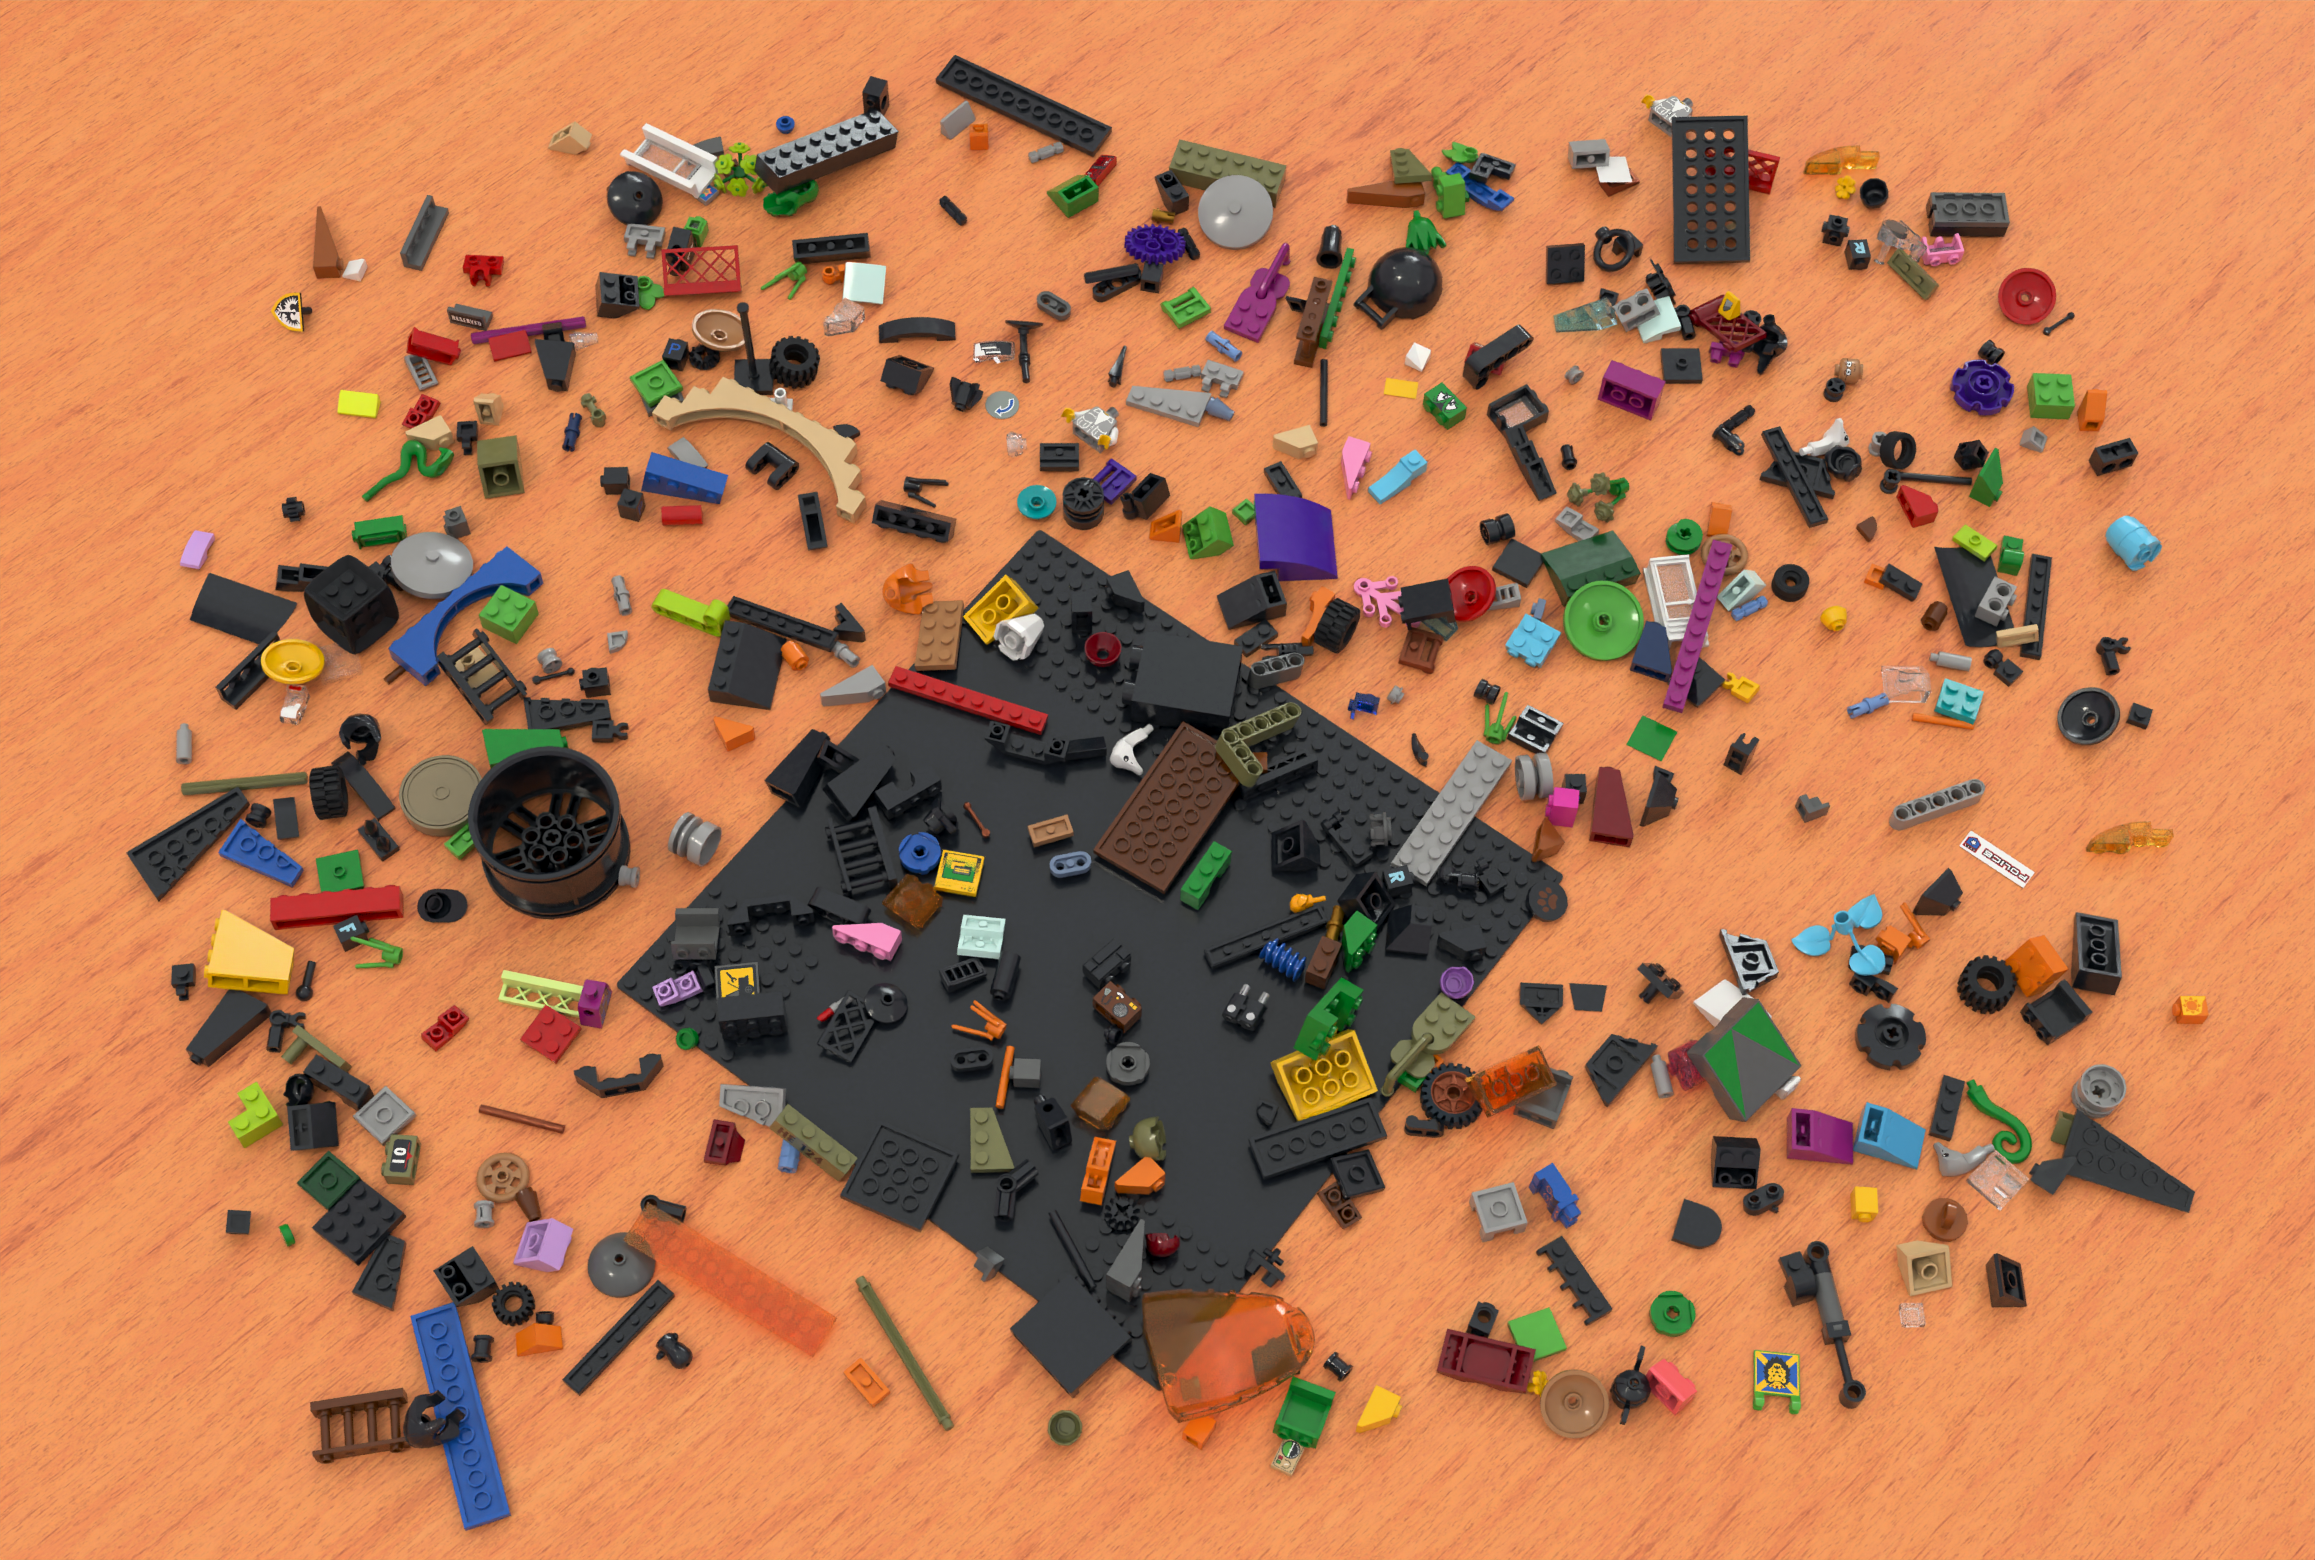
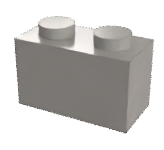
(1588, 153)

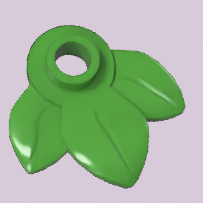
(1461, 153)
(649, 293)

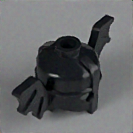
(1625, 1394)

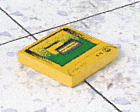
(959, 873)

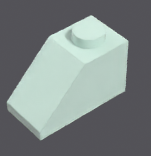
(1741, 590)

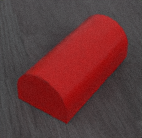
(682, 515)

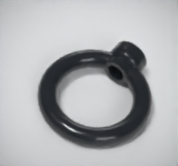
(1604, 236)

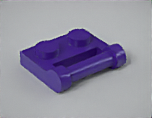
(1117, 482)

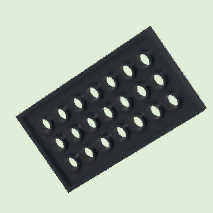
(1739, 198)

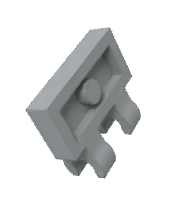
(646, 235)
(1220, 374)

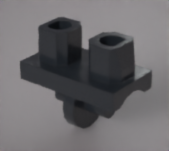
(1256, 1261)

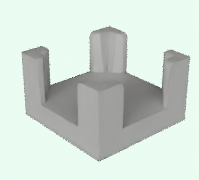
(1498, 1210)

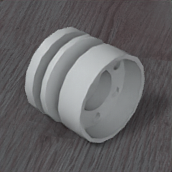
(694, 839)
(2102, 1082)

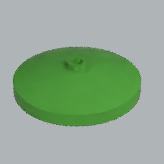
(1618, 611)

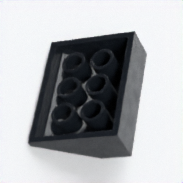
(746, 666)

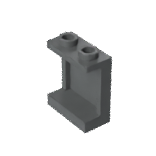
(1546, 1106)

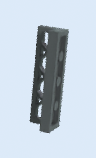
(423, 234)

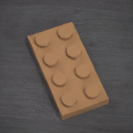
(939, 636)

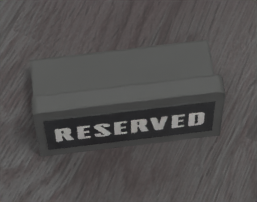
(470, 317)

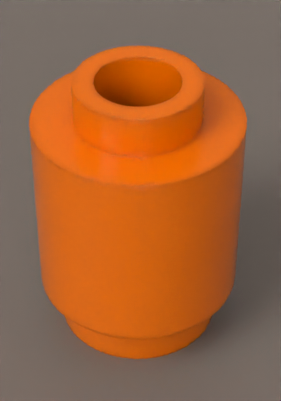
(794, 656)

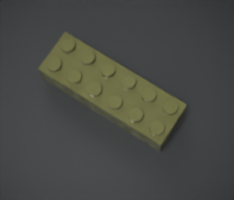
(1203, 165)

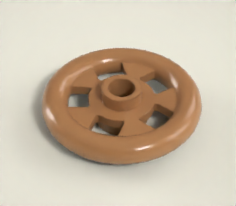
(1740, 551)
(486, 1170)

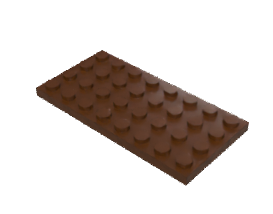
(1169, 810)

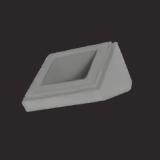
(2033, 439)

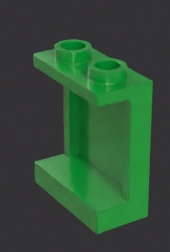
(1304, 1413)

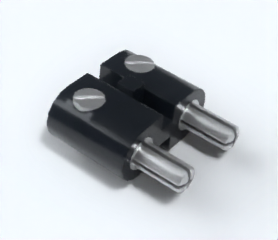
(1245, 1011)

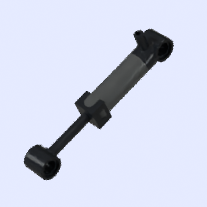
(1835, 1328)

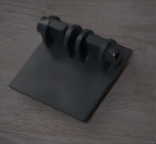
(1659, 283)

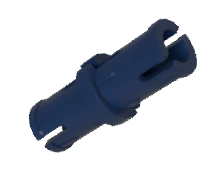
(572, 432)

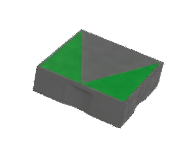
(1744, 1059)

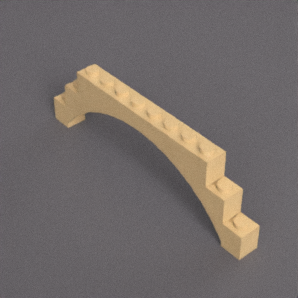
(738, 402)

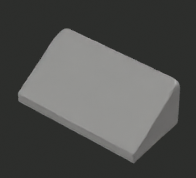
(957, 120)

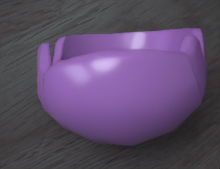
(1456, 982)

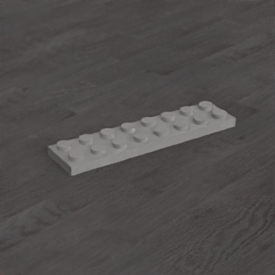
(1452, 812)

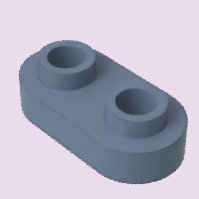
(1069, 863)

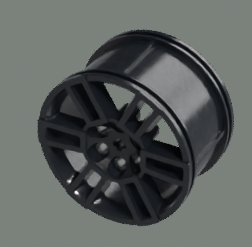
(553, 886)

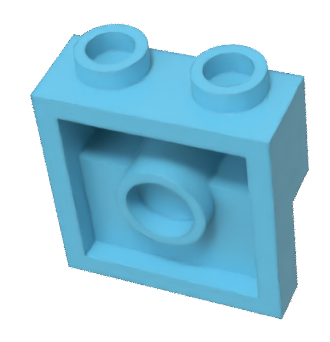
(1532, 641)

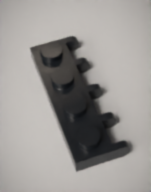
(1576, 1279)

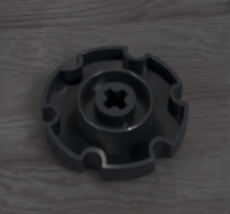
(1874, 1038)

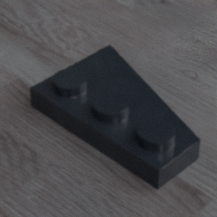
(382, 1274)

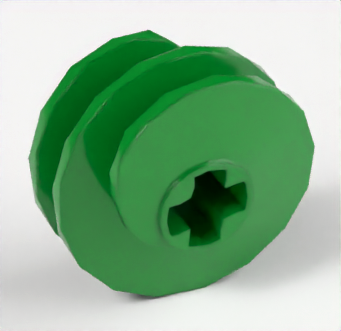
(1684, 537)

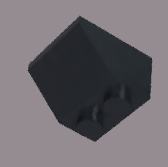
(906, 374)
(1367, 896)

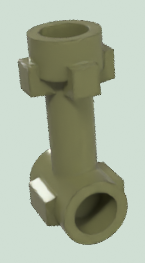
(598, 416)

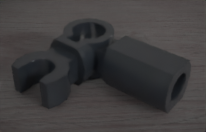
(1686, 324)
(2107, 648)
(702, 969)
(279, 1021)

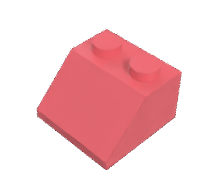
(1670, 1386)

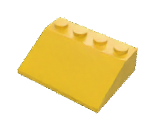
(1329, 1081)

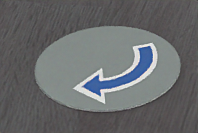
(1002, 404)

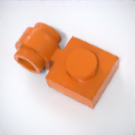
(830, 275)

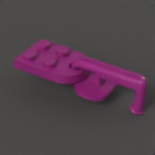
(1258, 302)

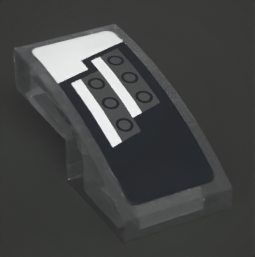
(997, 350)

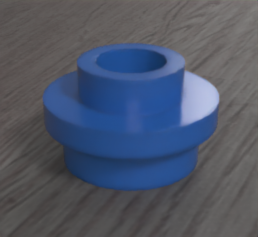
(785, 124)

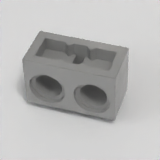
(1638, 313)
(1993, 600)

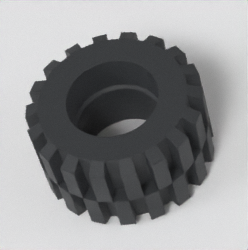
(794, 374)
(1337, 625)
(328, 792)
(1994, 971)

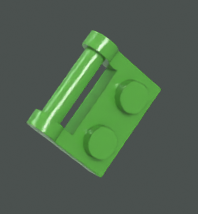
(1188, 311)

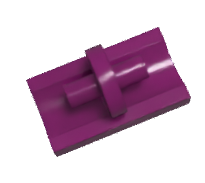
(1717, 351)

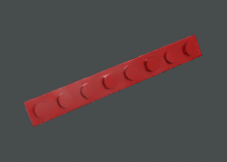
(968, 700)

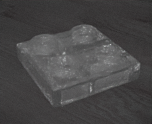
(1997, 1180)

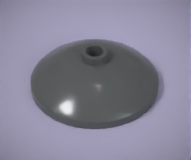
(623, 1277)

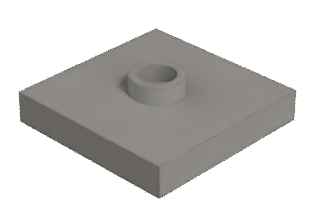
(384, 1115)

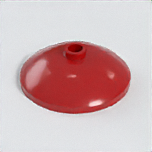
(2036, 287)
(1468, 584)

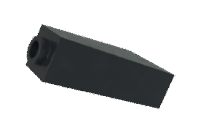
(799, 770)
(857, 783)
(226, 1026)

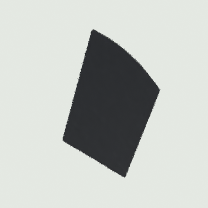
(240, 609)

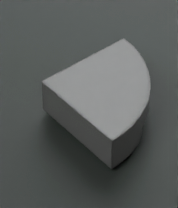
(617, 640)

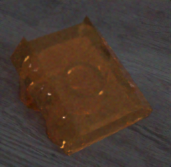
(913, 900)
(1100, 1103)

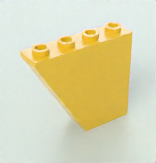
(247, 958)

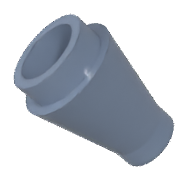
(1218, 409)

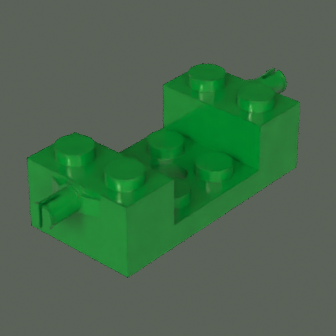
(1329, 1015)

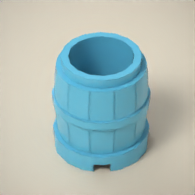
(2132, 542)

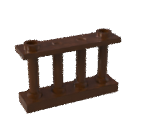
(1312, 322)
(347, 1406)

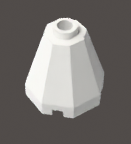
(1019, 635)

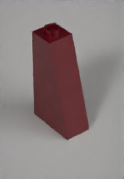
(1610, 811)

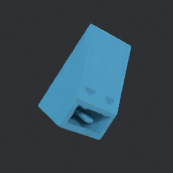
(1888, 1136)

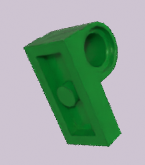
(2010, 555)

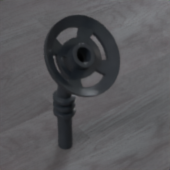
(1024, 357)

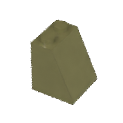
(500, 466)

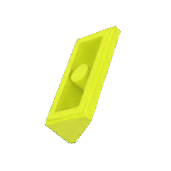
(358, 404)

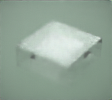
(1912, 1315)

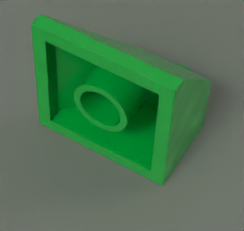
(1989, 481)

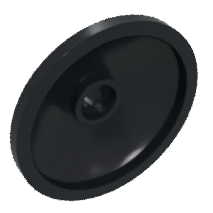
(625, 204)
(2081, 708)

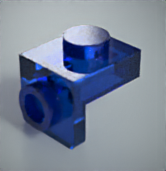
(1365, 703)

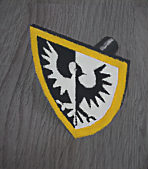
(289, 311)

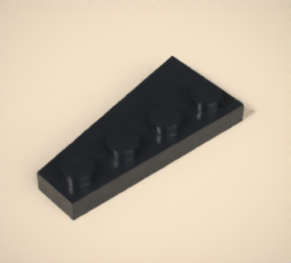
(564, 713)

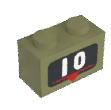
(401, 1159)

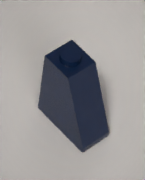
(1652, 653)

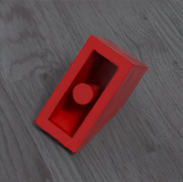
(1917, 506)

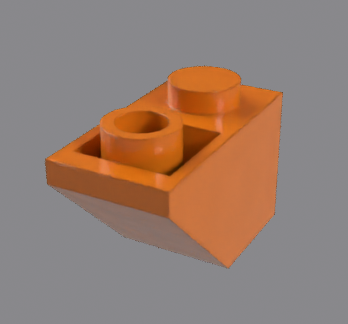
(2092, 410)

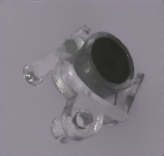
(1901, 237)

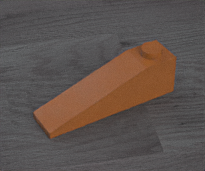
(1388, 194)
(326, 258)

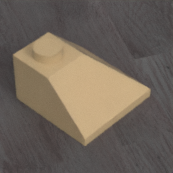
(1924, 1266)

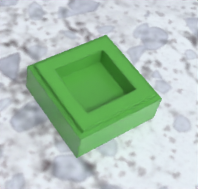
(1244, 512)

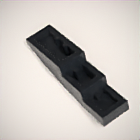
(1530, 464)

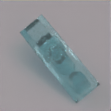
(1588, 317)

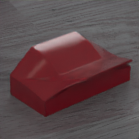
(724, 1144)

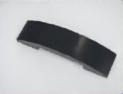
(917, 327)
(364, 785)

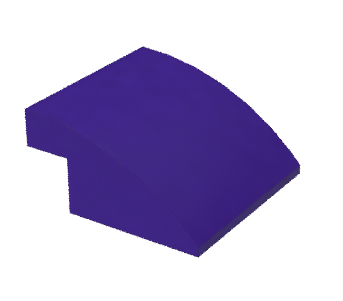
(1294, 537)

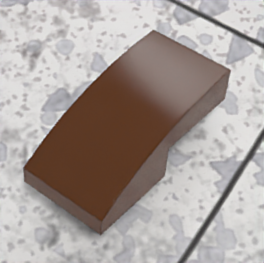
(1342, 1210)

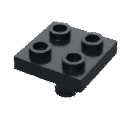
(1565, 263)
(1659, 983)

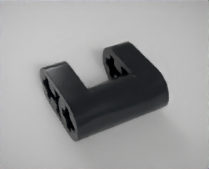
(784, 464)

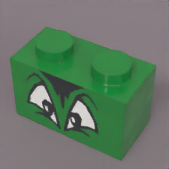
(1444, 406)

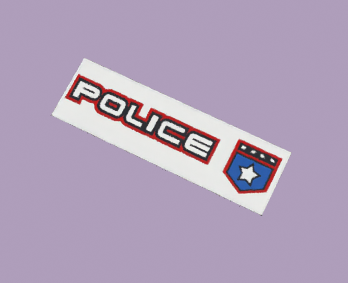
(1997, 859)

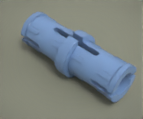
(1233, 352)
(1867, 705)

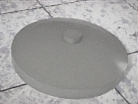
(1235, 212)
(431, 564)

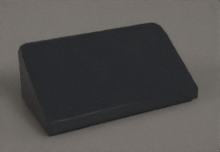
(1086, 748)

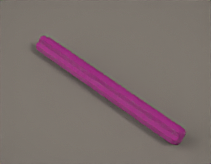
(531, 329)

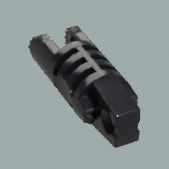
(1286, 648)

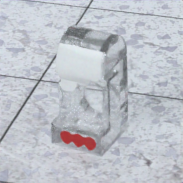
(294, 704)

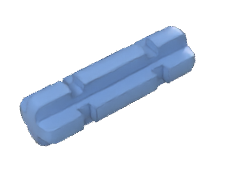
(1749, 608)

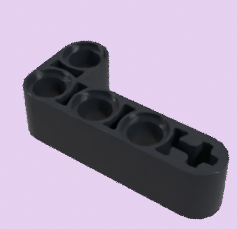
(1495, 354)

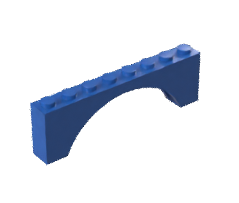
(419, 645)

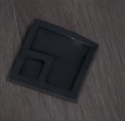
(1703, 684)

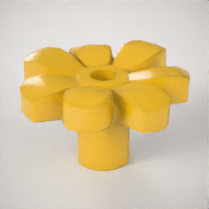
(1845, 187)
(1539, 1381)

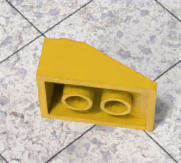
(1000, 603)

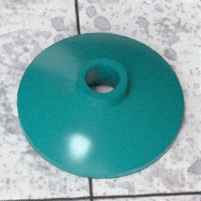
(1033, 496)

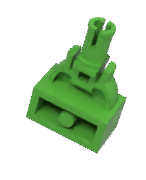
(1450, 193)

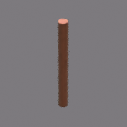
(523, 1119)

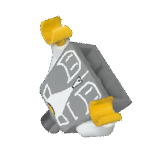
(1665, 109)
(1094, 426)

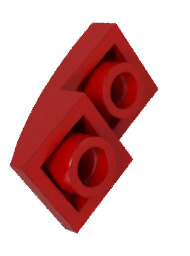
(422, 412)
(445, 1029)

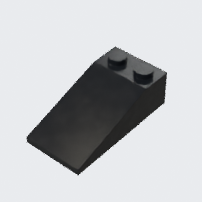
(2096, 954)

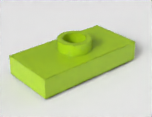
(1974, 542)

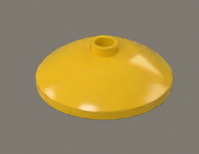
(292, 661)

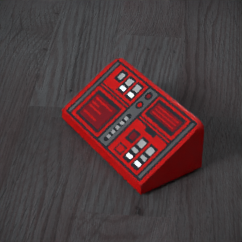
(1101, 168)

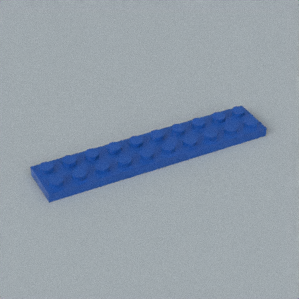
(472, 1453)

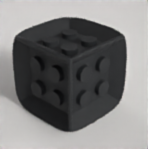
(351, 604)

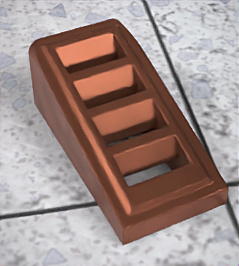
(1611, 189)

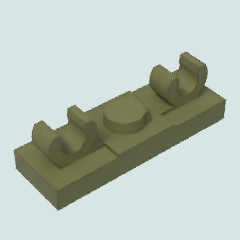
(1913, 274)

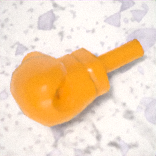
(1301, 902)

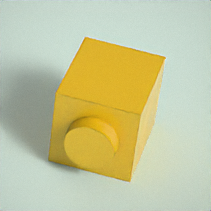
(1864, 1203)

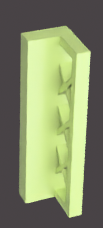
(541, 986)

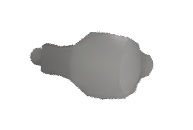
(1954, 1163)

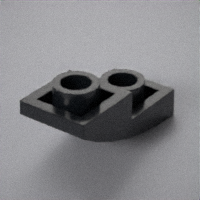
(286, 818)
(1881, 988)

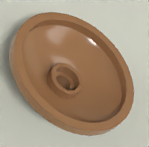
(718, 330)
(1584, 1414)

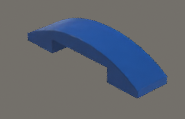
(1480, 192)

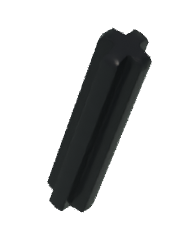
(1111, 273)

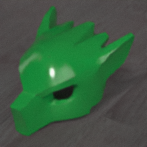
(1423, 234)

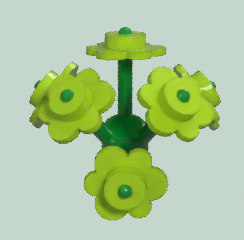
(745, 167)

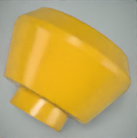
(1834, 618)

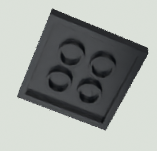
(359, 1222)

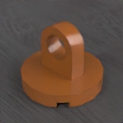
(1945, 1219)

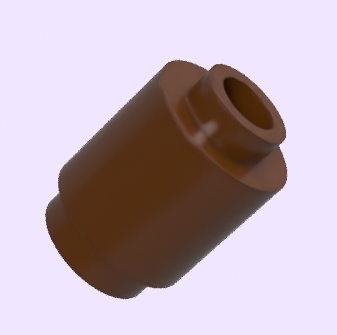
(1934, 616)

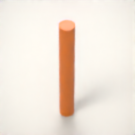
(1941, 721)
(1004, 1080)

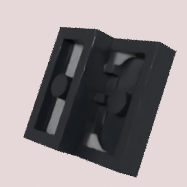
(1535, 730)

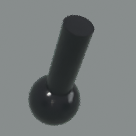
(304, 991)

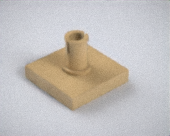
(482, 675)

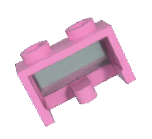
(1943, 253)

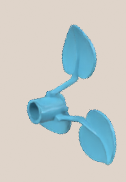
(1865, 913)

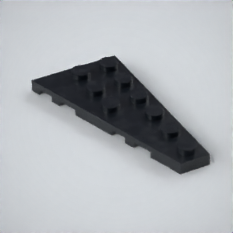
(2118, 1166)

